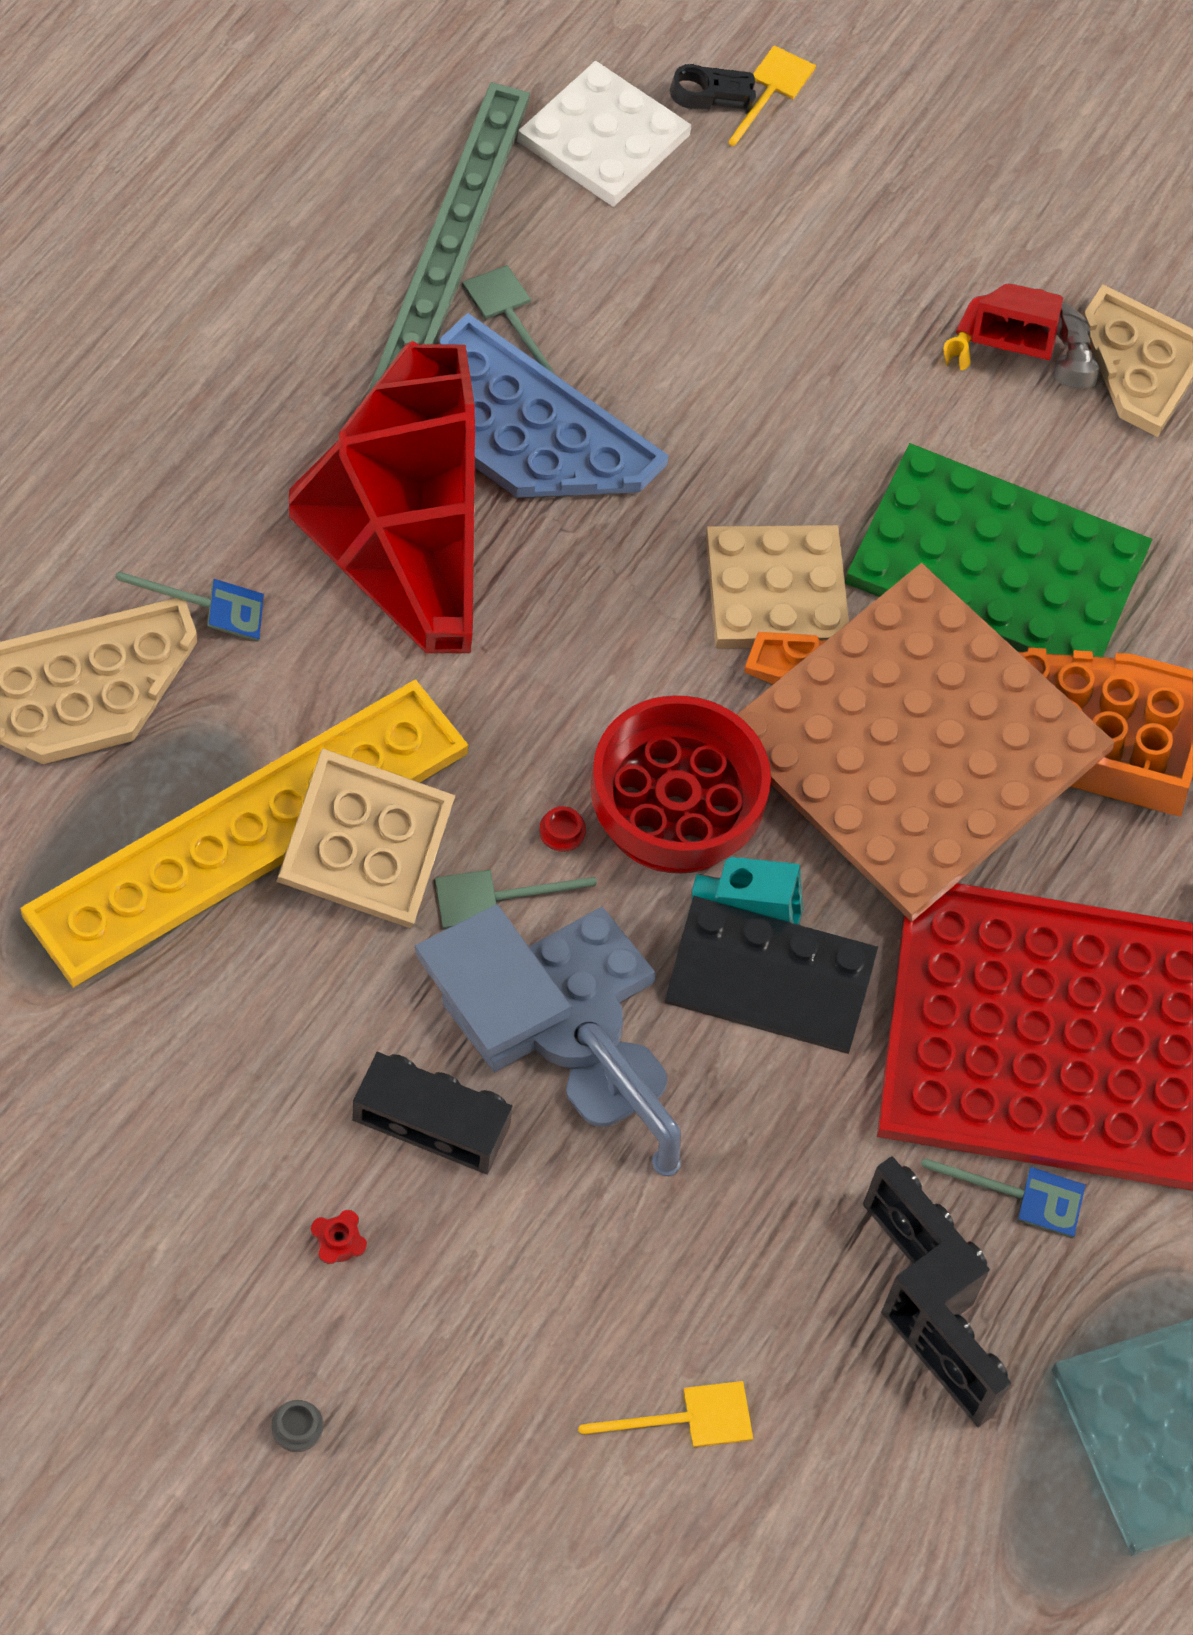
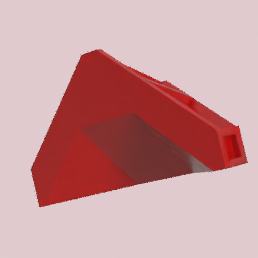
(400, 496)

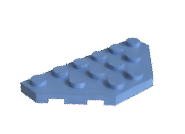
(542, 433)

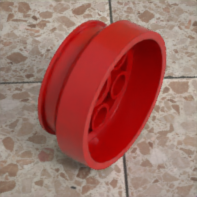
(689, 736)

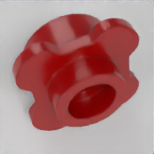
(332, 1249)

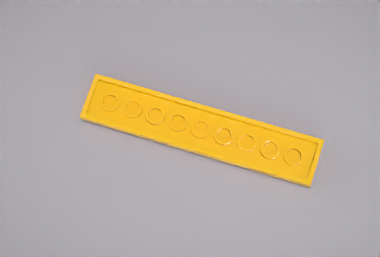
(226, 838)

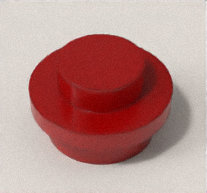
(562, 829)

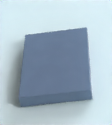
(493, 981)

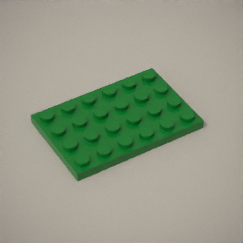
(1008, 553)

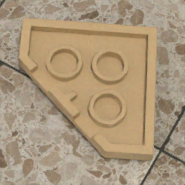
(1141, 358)

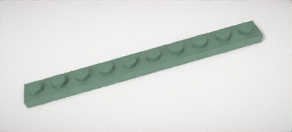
(458, 222)

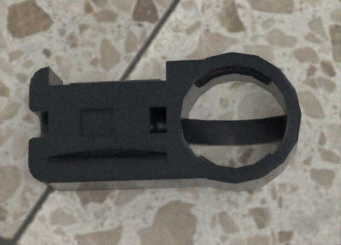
(720, 88)

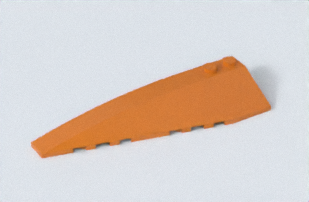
(1130, 697)

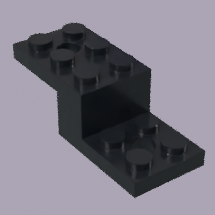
(936, 1290)

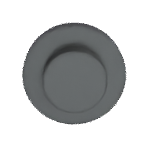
(297, 1425)

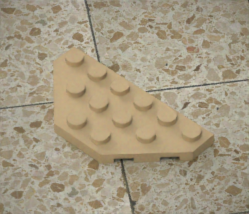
(90, 680)

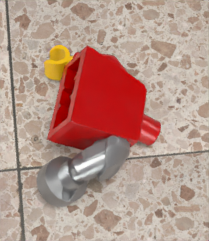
(1027, 324)

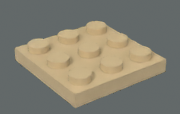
(775, 582)
(366, 838)

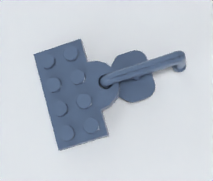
(608, 1077)

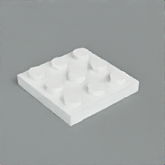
(604, 133)

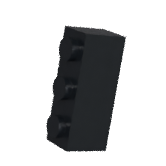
(432, 1111)

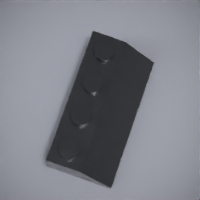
(771, 974)

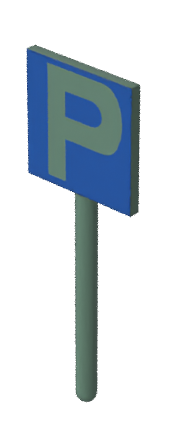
(230, 606)
(1046, 1200)

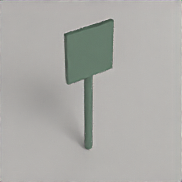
(499, 293)
(473, 892)

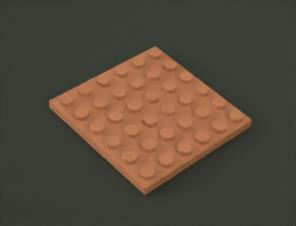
(920, 740)

